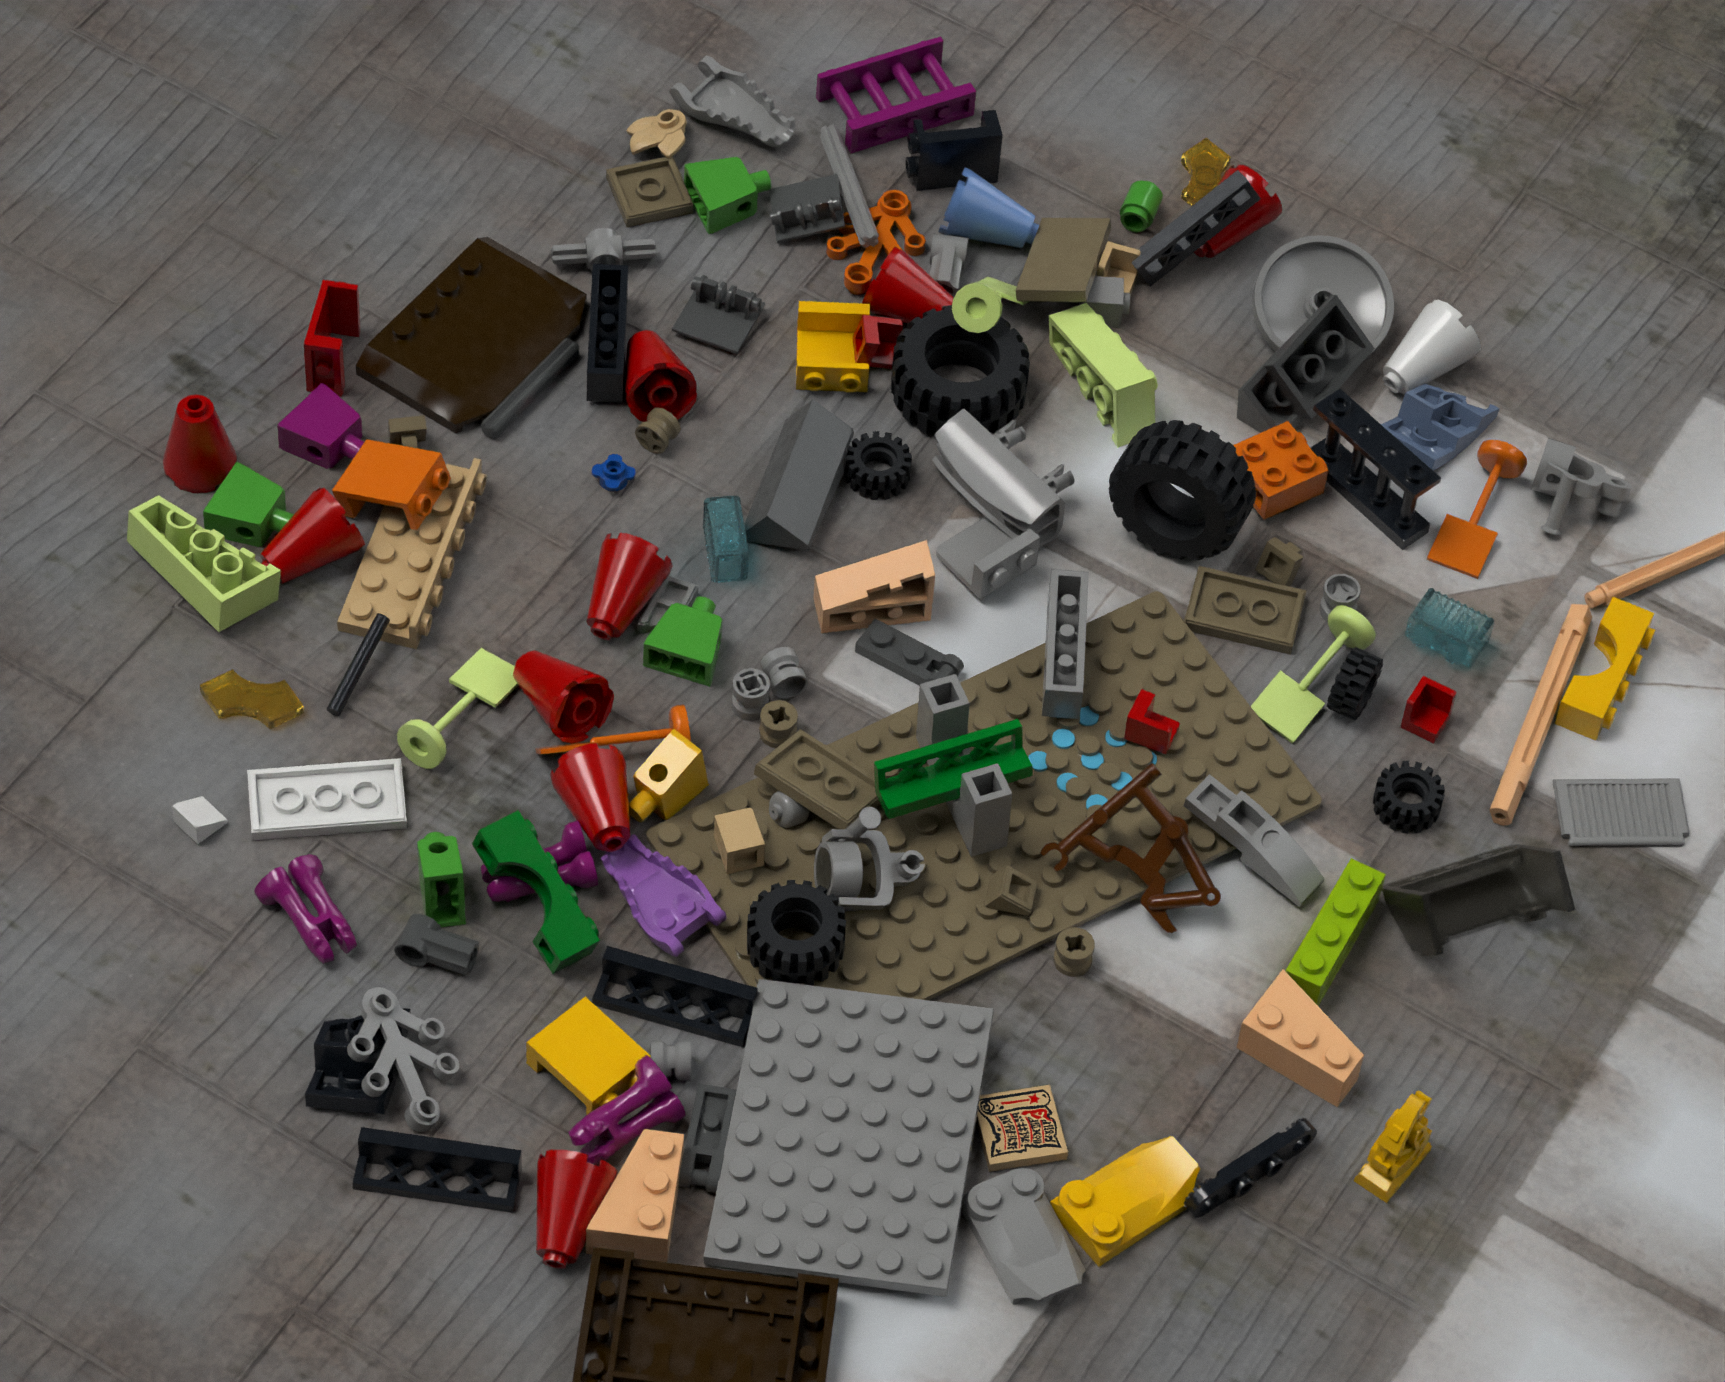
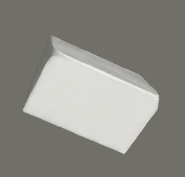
(197, 818)

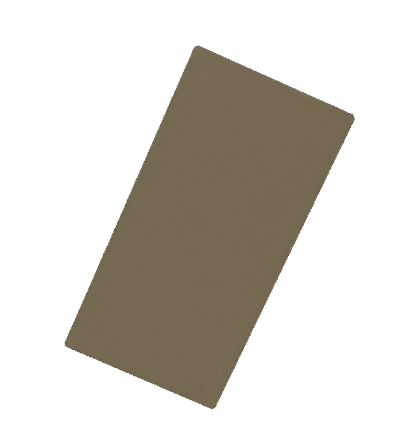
(938, 925)

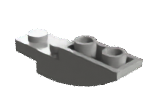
(1260, 838)

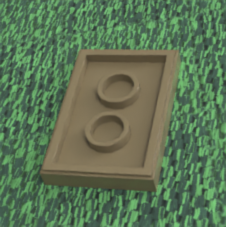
(1244, 609)
(819, 779)

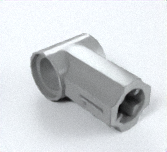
(947, 260)

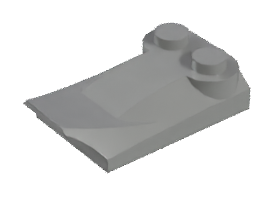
(1022, 1236)

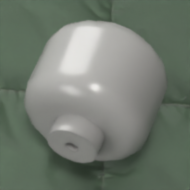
(786, 811)

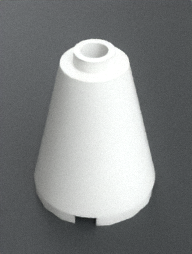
(1430, 348)

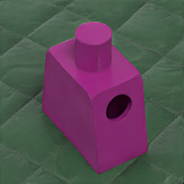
(321, 429)

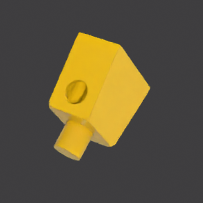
(668, 778)

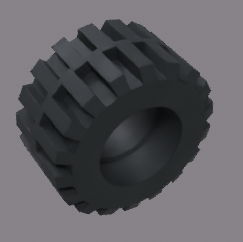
(802, 908)

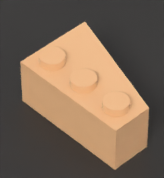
(886, 588)
(1300, 1041)
(641, 1200)

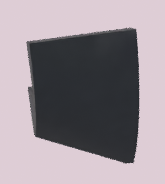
(339, 1077)

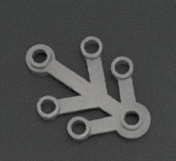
(402, 1053)

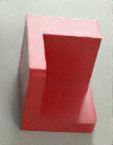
(876, 340)
(1428, 709)
(1148, 727)

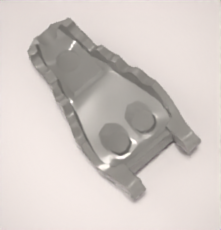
(734, 102)

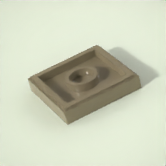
(649, 191)

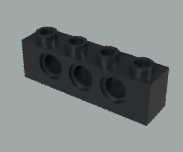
(607, 333)

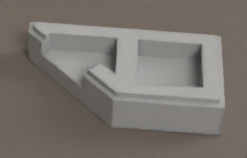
(670, 592)

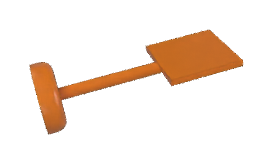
(1463, 543)
(677, 720)

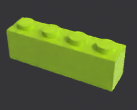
(1336, 929)

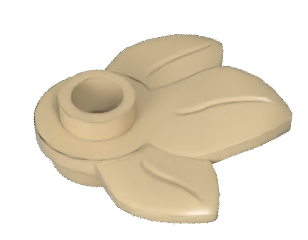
(663, 130)

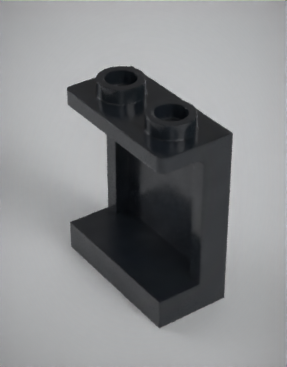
(942, 155)

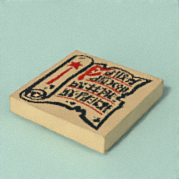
(1020, 1128)

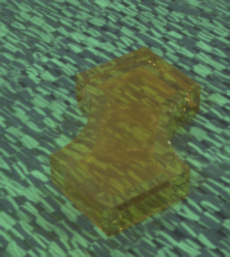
(1205, 165)
(236, 696)

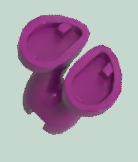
(571, 856)
(315, 931)
(602, 1126)

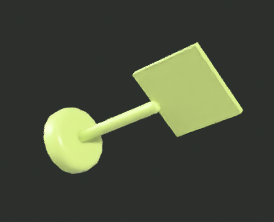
(979, 304)
(482, 677)
(1288, 704)

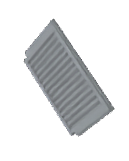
(1621, 811)

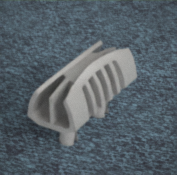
(997, 480)

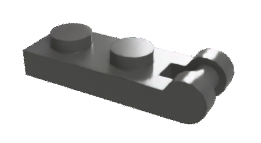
(905, 654)
(707, 1136)

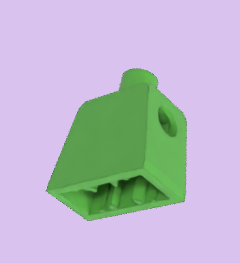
(724, 191)
(246, 507)
(686, 642)
(441, 862)

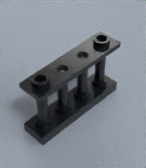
(1358, 484)

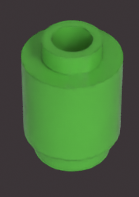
(1140, 206)

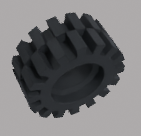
(876, 481)
(1355, 683)
(1412, 780)

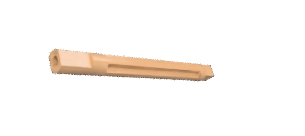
(1540, 714)

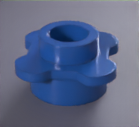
(613, 473)

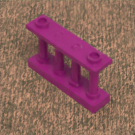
(898, 120)

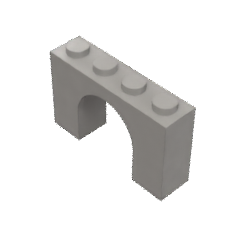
(985, 797)

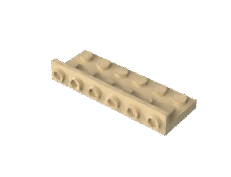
(407, 566)

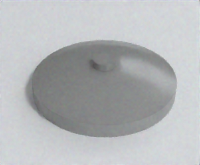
(1307, 274)

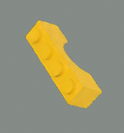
(1590, 699)

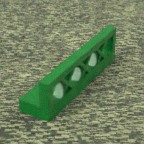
(931, 785)

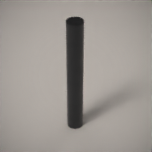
(358, 664)

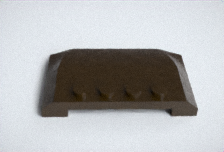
(472, 335)
(701, 1324)

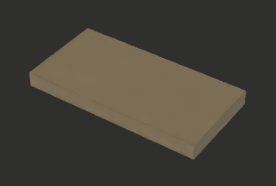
(1063, 259)

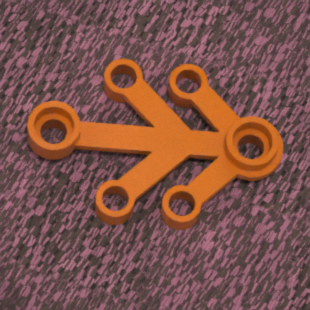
(890, 210)

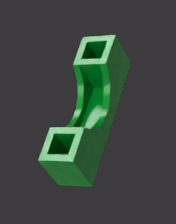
(513, 850)

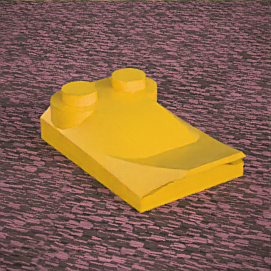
(1127, 1198)

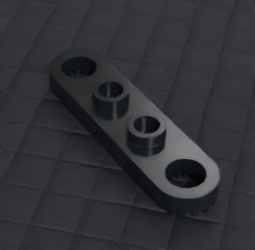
(1242, 1173)

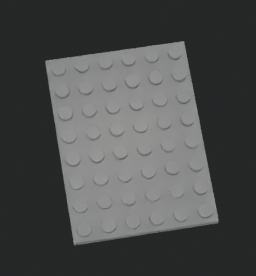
(850, 1137)

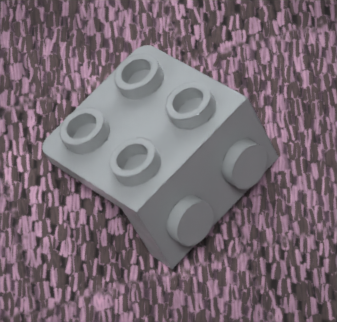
(988, 557)

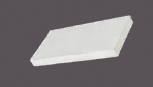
(326, 799)

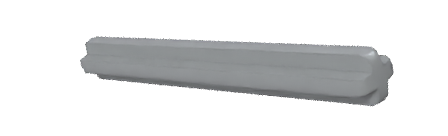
(849, 186)

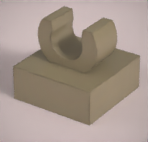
(407, 430)
(1280, 561)

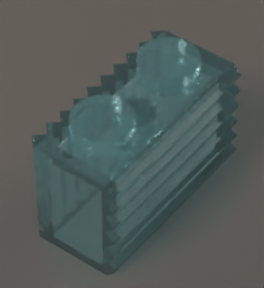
(725, 539)
(1449, 628)

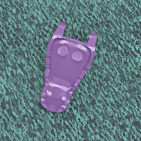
(662, 897)

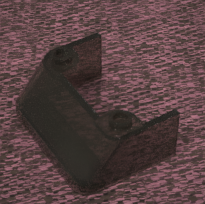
(1477, 892)

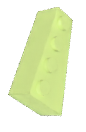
(1105, 370)

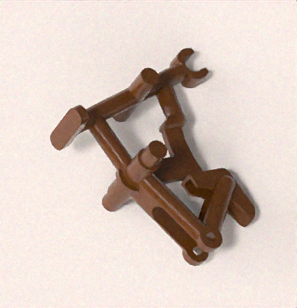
(1173, 835)

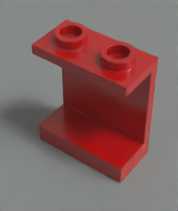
(335, 313)

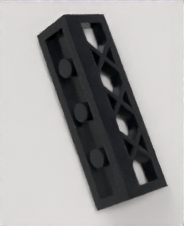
(1195, 227)
(678, 984)
(442, 1157)

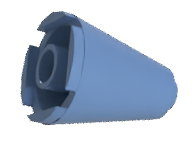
(987, 214)

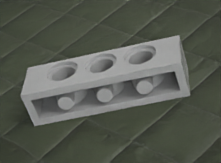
(1065, 644)

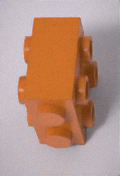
(1282, 469)

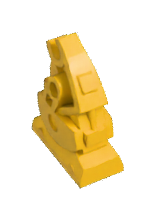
(1397, 1149)

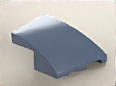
(1438, 424)

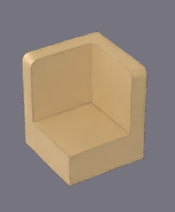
(1117, 263)
(739, 840)

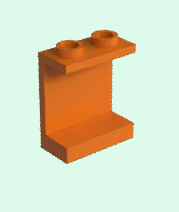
(393, 477)

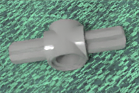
(603, 247)

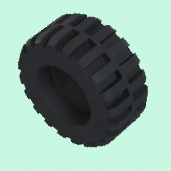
(941, 341)
(1195, 463)

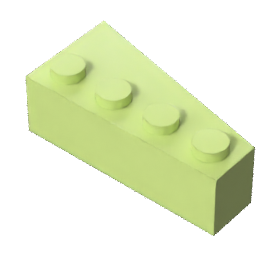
(200, 565)

